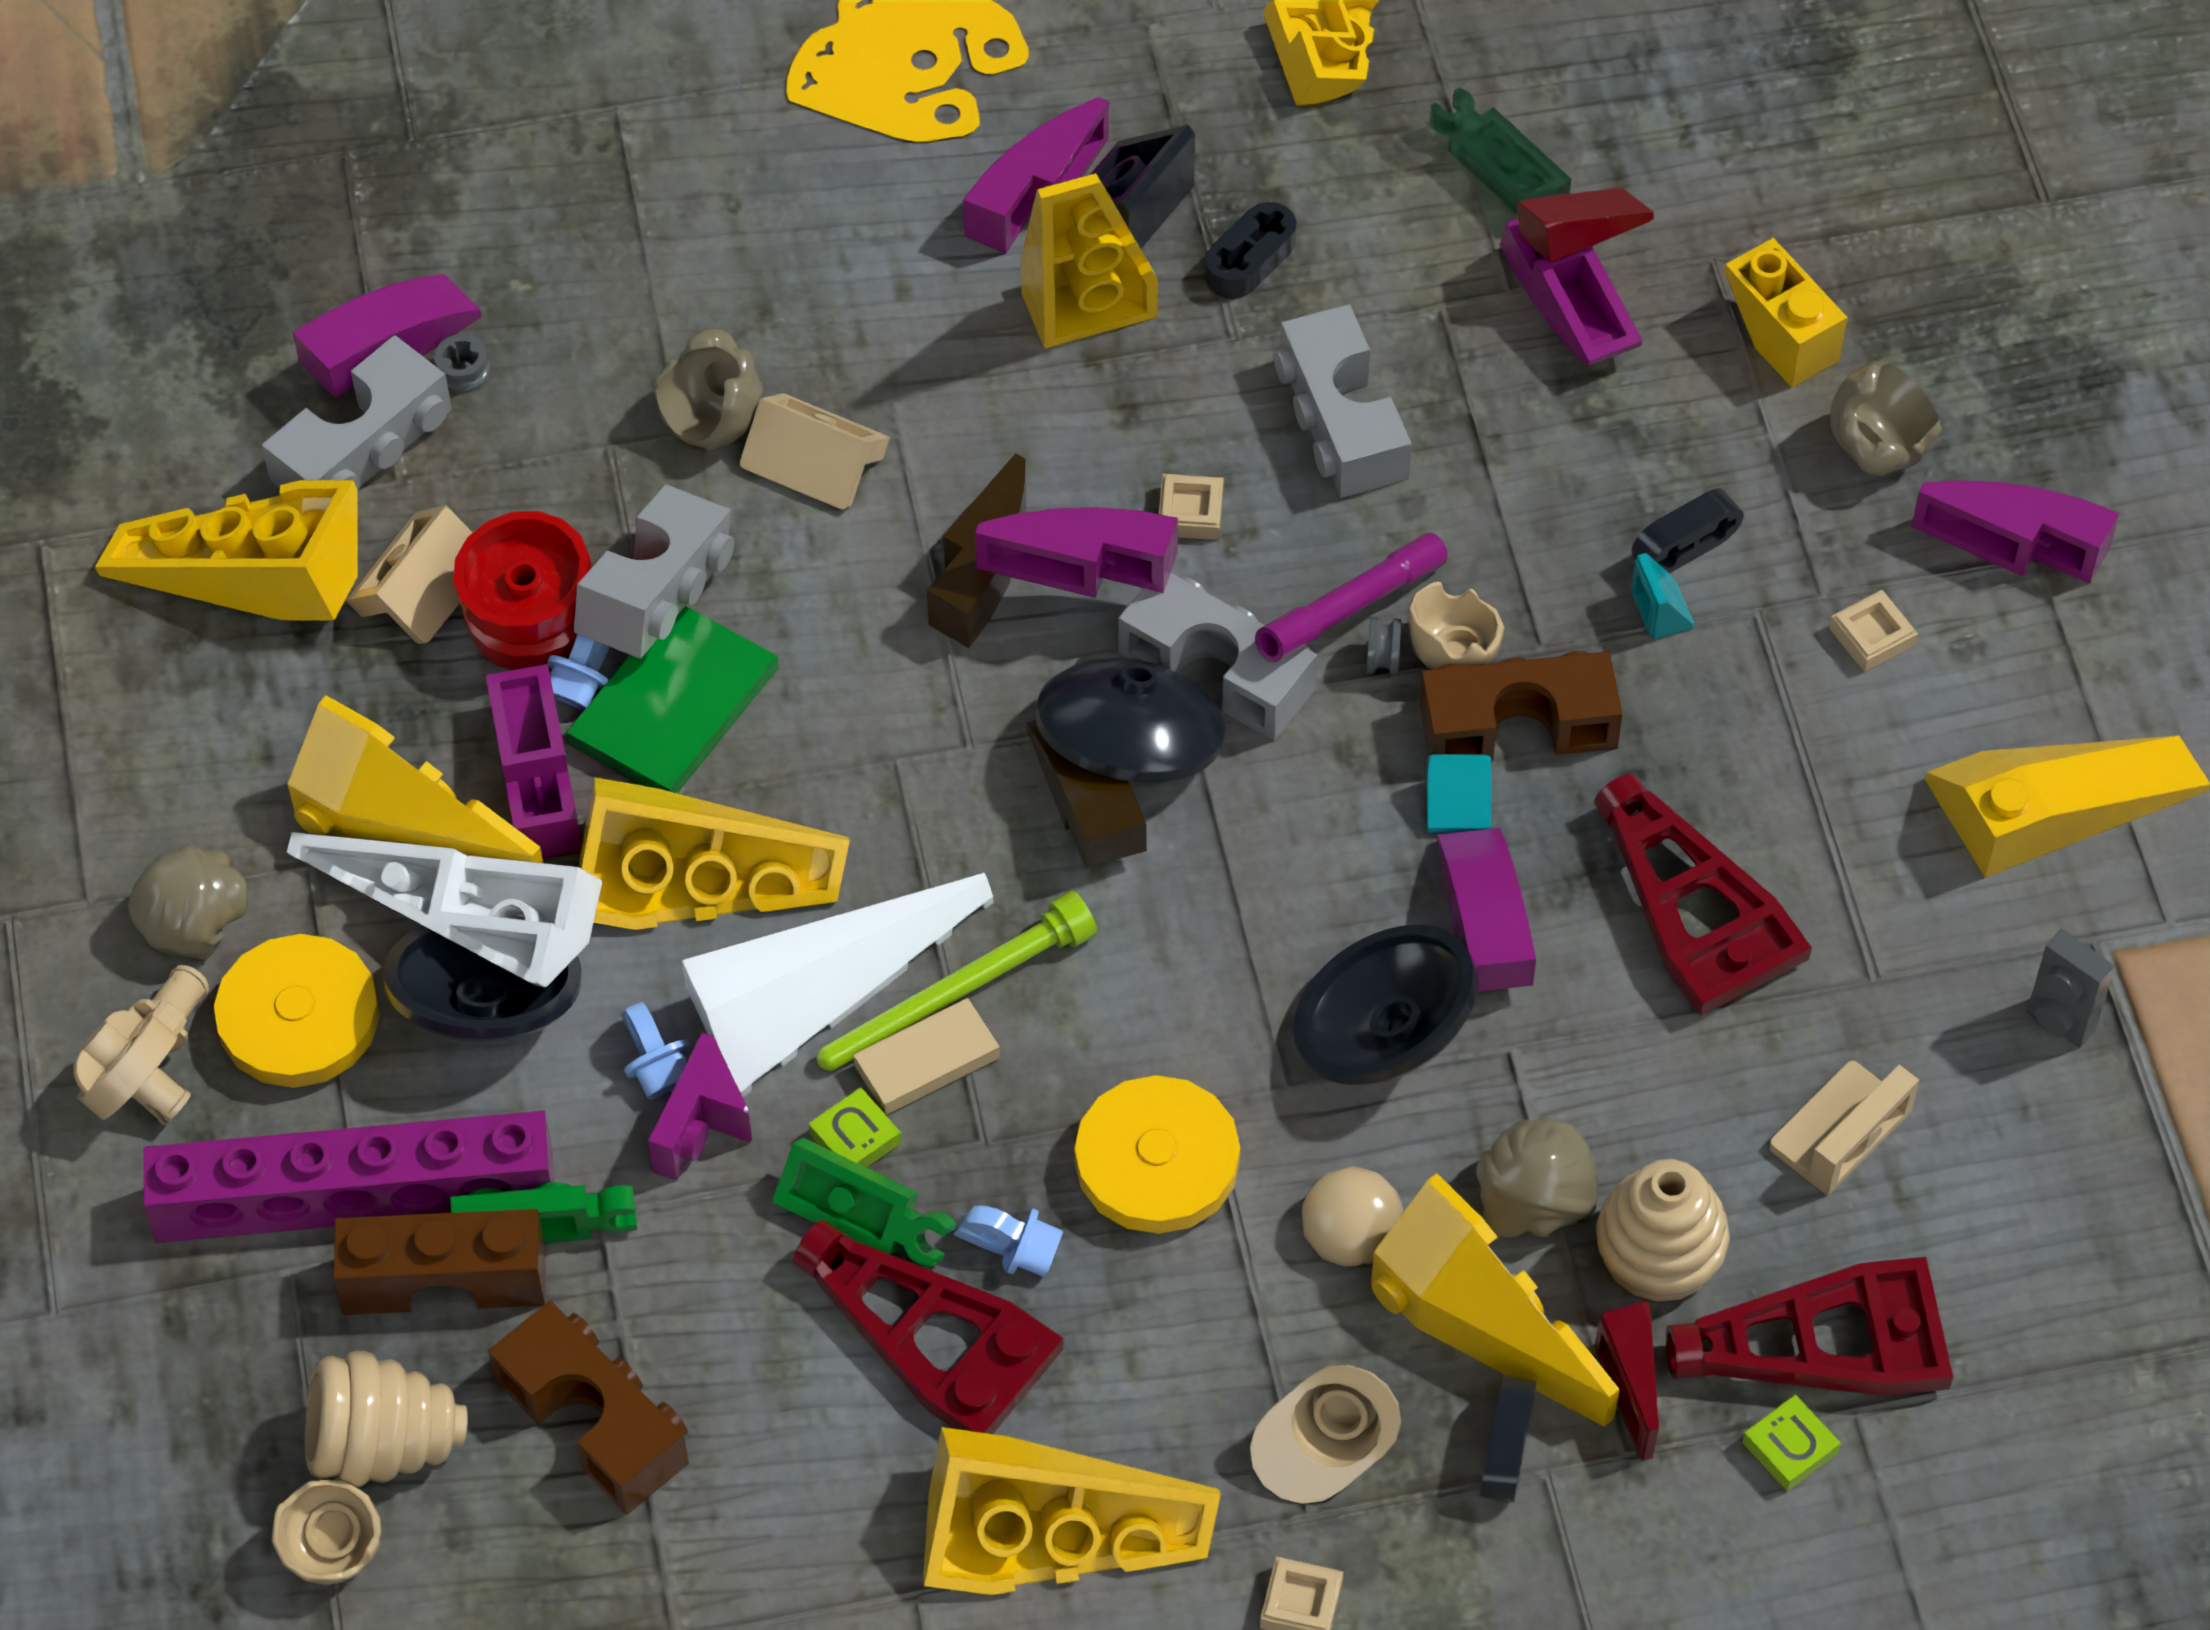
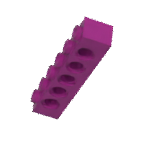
(338, 1173)

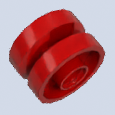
(521, 587)

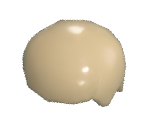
(1453, 628)
(1349, 1215)
(326, 1531)

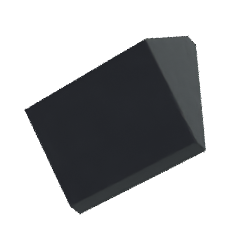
(1149, 177)

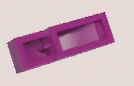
(1047, 156)
(1573, 298)
(414, 310)
(2017, 524)
(1080, 547)
(534, 759)
(1488, 907)

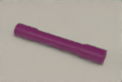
(1306, 622)

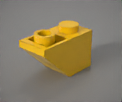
(1786, 312)

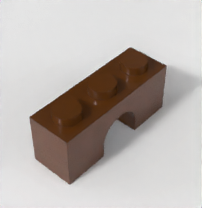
(1566, 693)
(483, 1252)
(557, 1364)

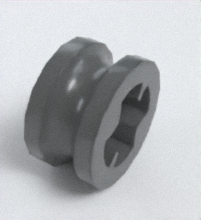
(472, 376)
(1383, 646)

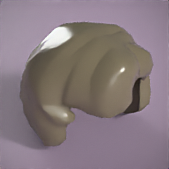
(709, 391)
(1883, 419)
(187, 901)
(1537, 1179)

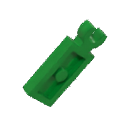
(858, 1202)
(563, 1209)

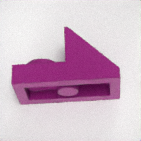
(701, 1101)

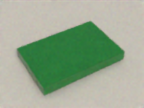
(674, 703)

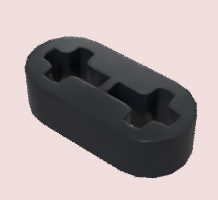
(1243, 243)
(1690, 530)
(1508, 1438)

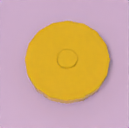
(296, 1010)
(1157, 1154)

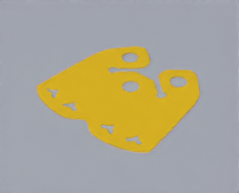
(874, 66)

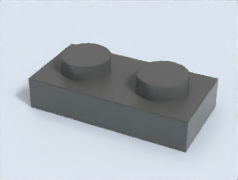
(2070, 988)

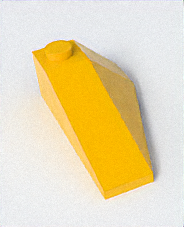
(1083, 265)
(263, 557)
(361, 789)
(2048, 797)
(699, 859)
(1458, 1291)
(1038, 1513)

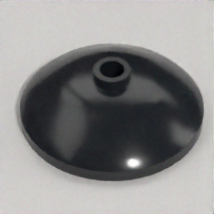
(1130, 720)
(467, 995)
(1386, 1005)

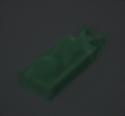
(1497, 152)

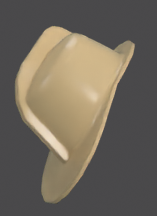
(1324, 1434)

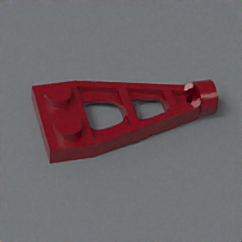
(1731, 957)
(1900, 1318)
(986, 1380)

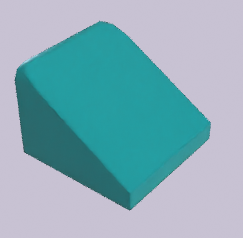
(1659, 599)
(1458, 793)

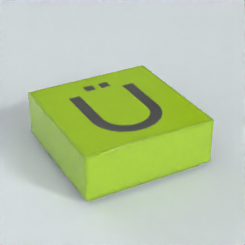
(856, 1129)
(1791, 1443)

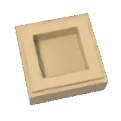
(1194, 502)
(1873, 630)
(1301, 1596)

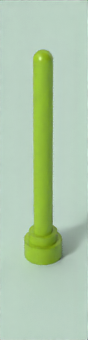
(1063, 924)

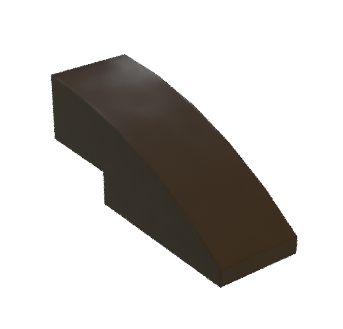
(962, 595)
(1093, 806)

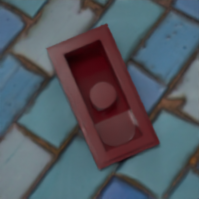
(1576, 221)
(1627, 1356)

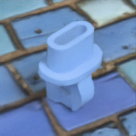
(578, 677)
(658, 1064)
(1022, 1244)

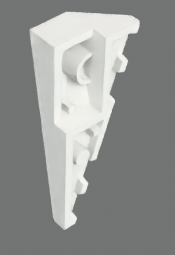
(504, 910)
(789, 985)

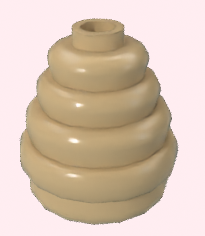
(1663, 1231)
(377, 1420)

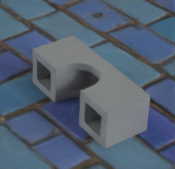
(400, 401)
(1354, 441)
(675, 552)
(1194, 625)

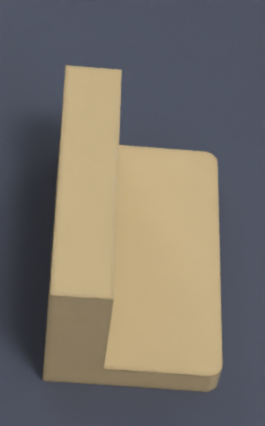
(810, 449)
(415, 575)
(1844, 1123)

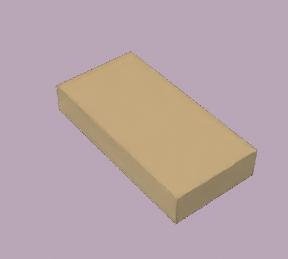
(926, 1056)

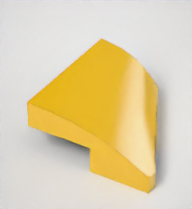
(1321, 45)

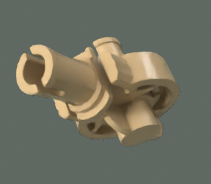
(129, 1045)

